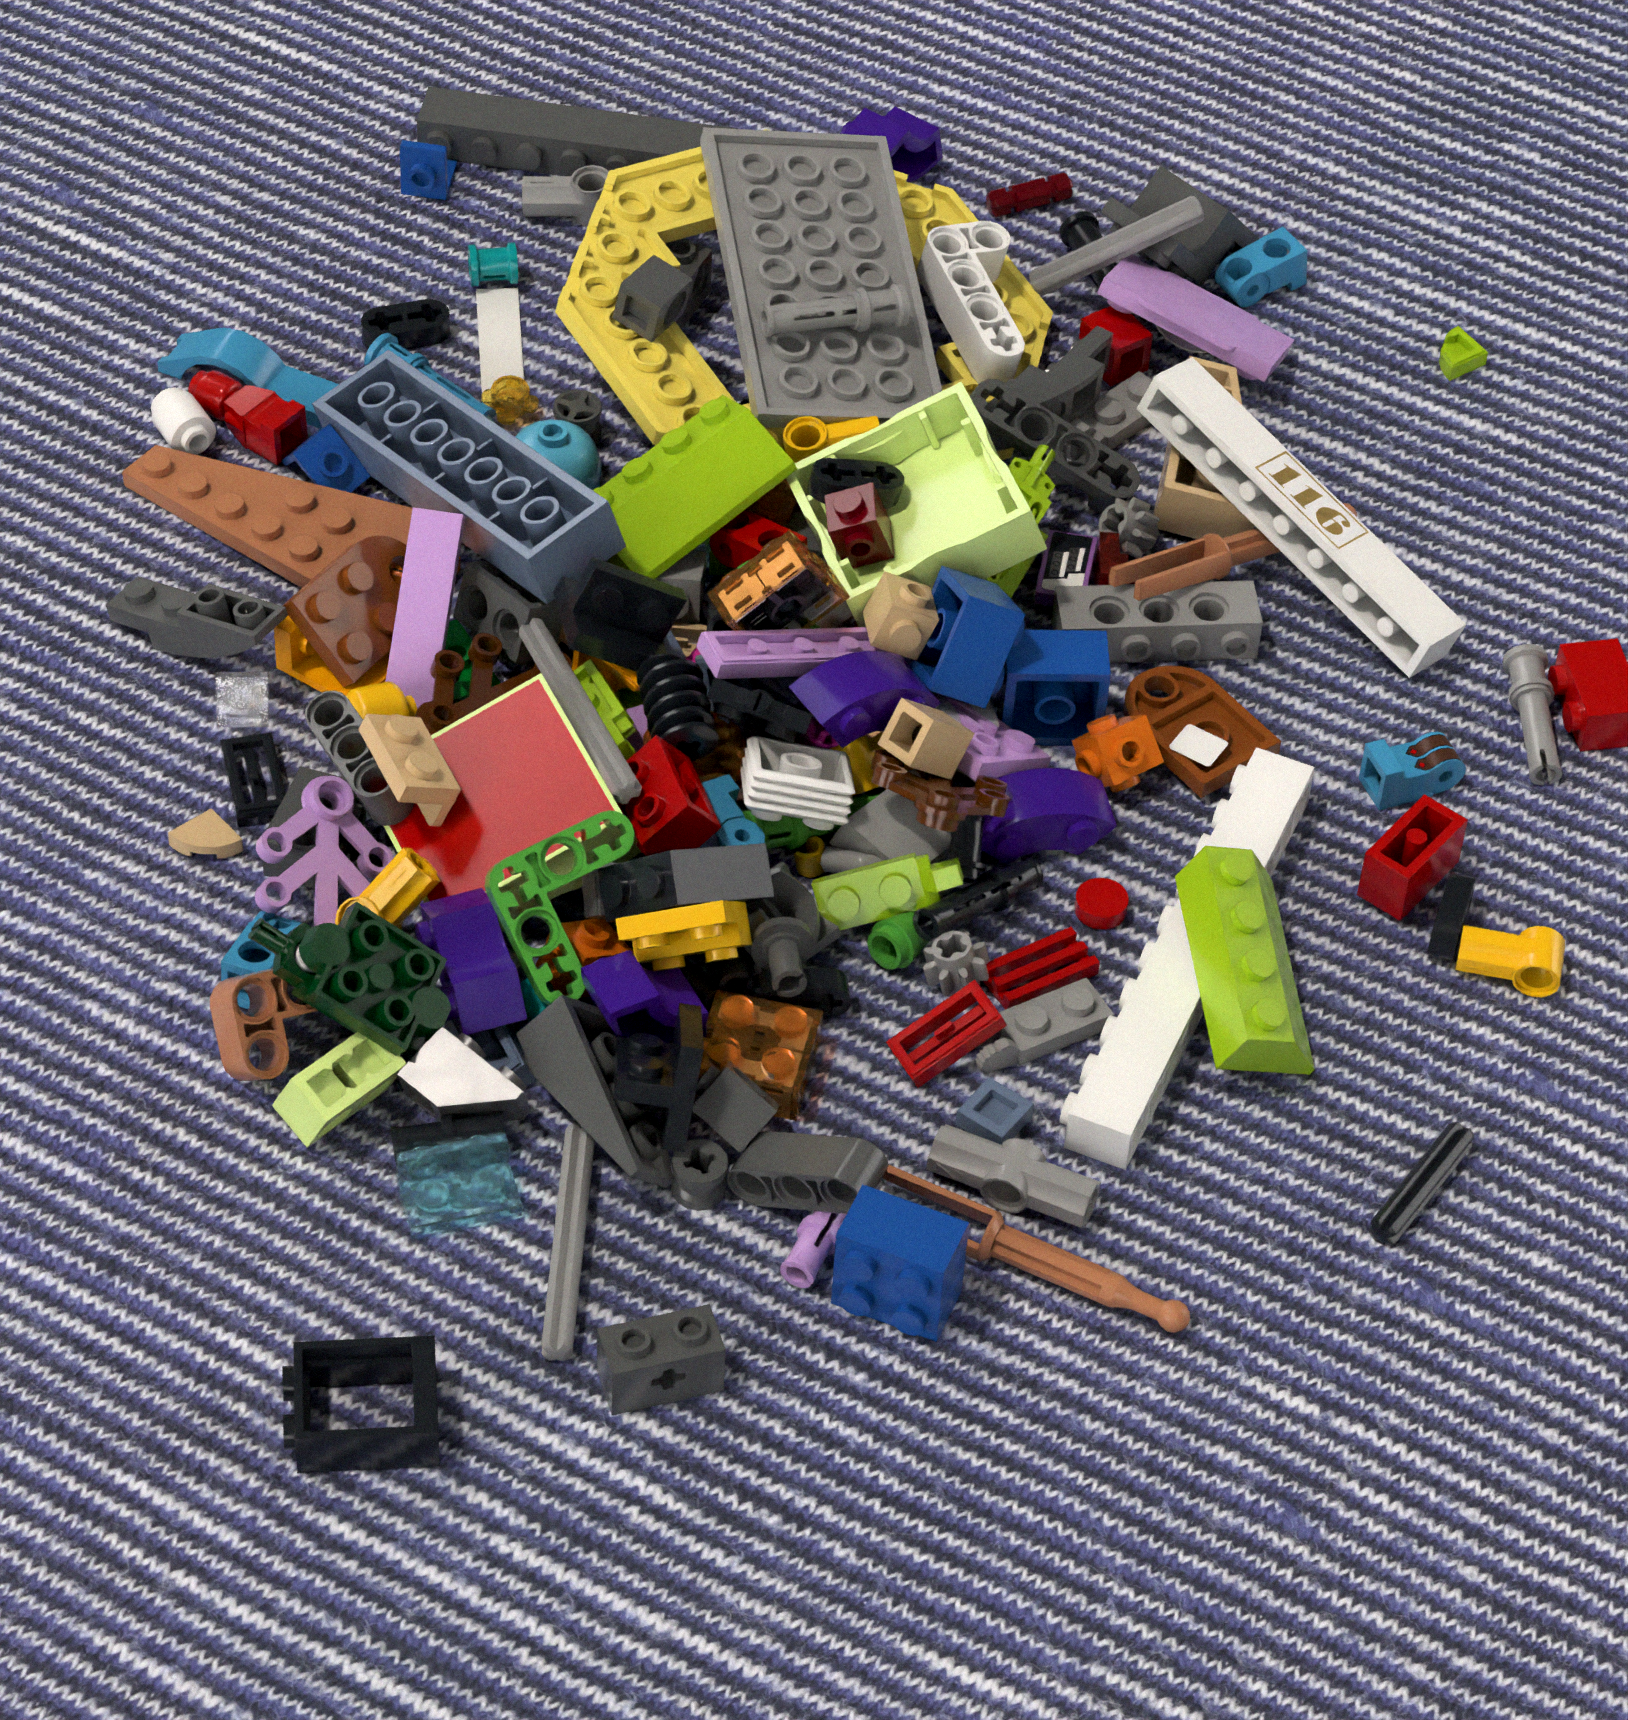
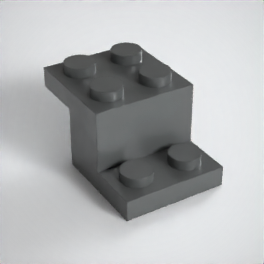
(1193, 250)

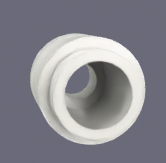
(182, 421)

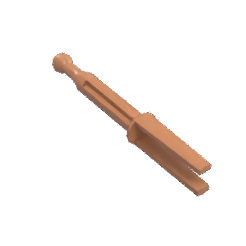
(1192, 562)
(1046, 1259)

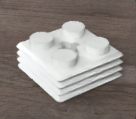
(797, 782)

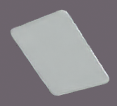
(1198, 745)

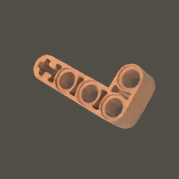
(259, 1025)

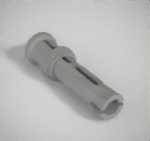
(857, 304)
(1531, 697)

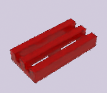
(1034, 964)
(950, 1039)

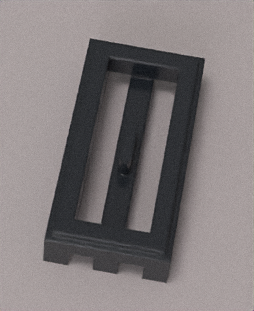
(260, 807)

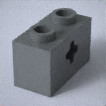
(660, 1359)

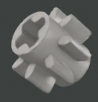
(1134, 524)
(955, 962)

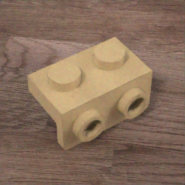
(411, 763)

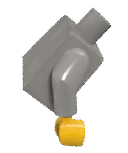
(875, 834)

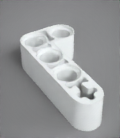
(958, 278)

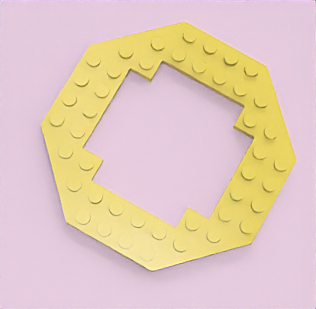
(671, 200)

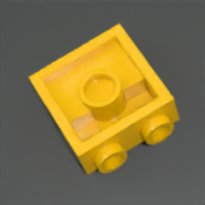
(686, 931)

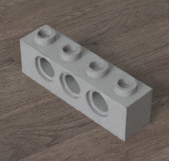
(1180, 625)

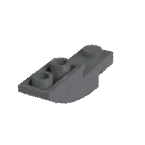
(1065, 386)
(195, 625)

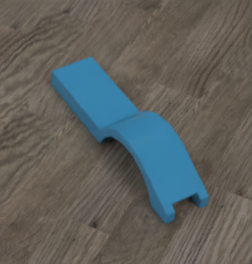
(249, 361)

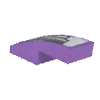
(1065, 563)

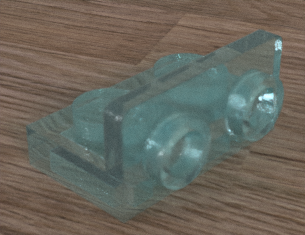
(457, 1185)

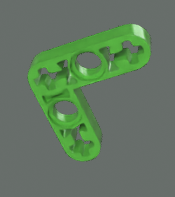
(540, 881)

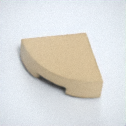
(206, 835)

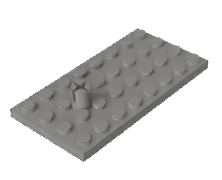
(812, 223)

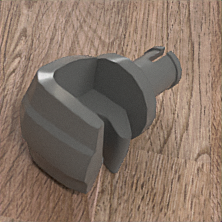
(784, 932)

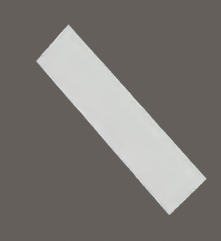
(499, 334)

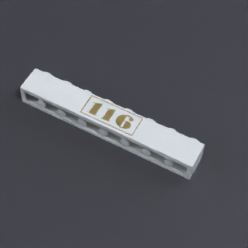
(1301, 517)

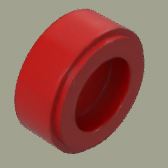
(1101, 903)

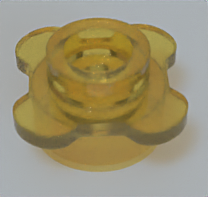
(510, 389)

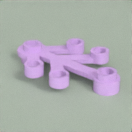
(326, 858)

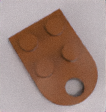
(351, 607)
(1206, 705)

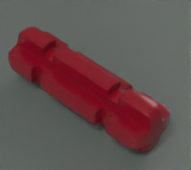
(1029, 194)

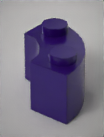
(911, 141)
(859, 693)
(1048, 813)
(478, 968)
(638, 998)

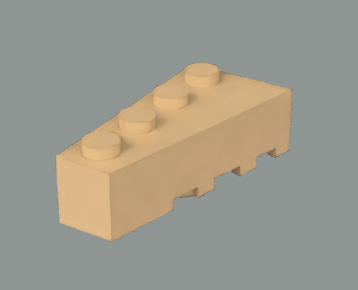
(1185, 497)

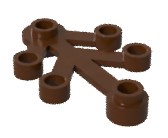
(441, 710)
(936, 799)

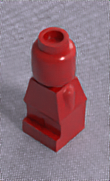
(252, 414)

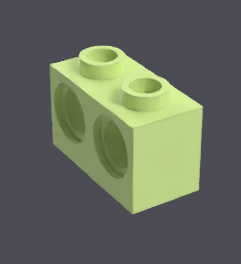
(336, 1087)

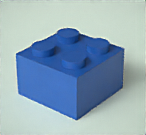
(971, 638)
(1055, 684)
(899, 1263)

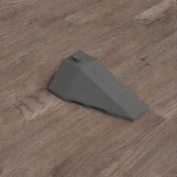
(572, 1057)

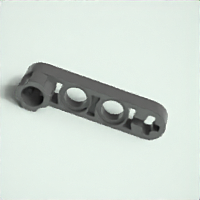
(1057, 433)

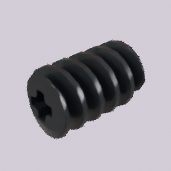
(677, 704)

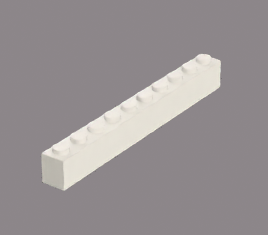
(1164, 1002)

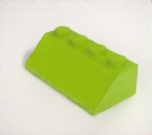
(692, 485)
(1242, 963)

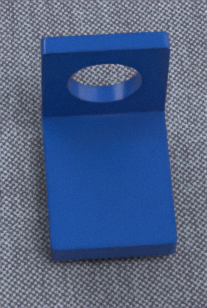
(425, 170)
(329, 461)

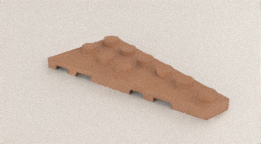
(264, 515)

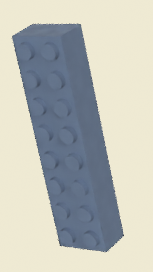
(453, 459)

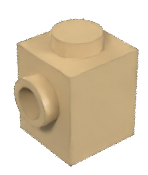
(900, 616)
(926, 738)

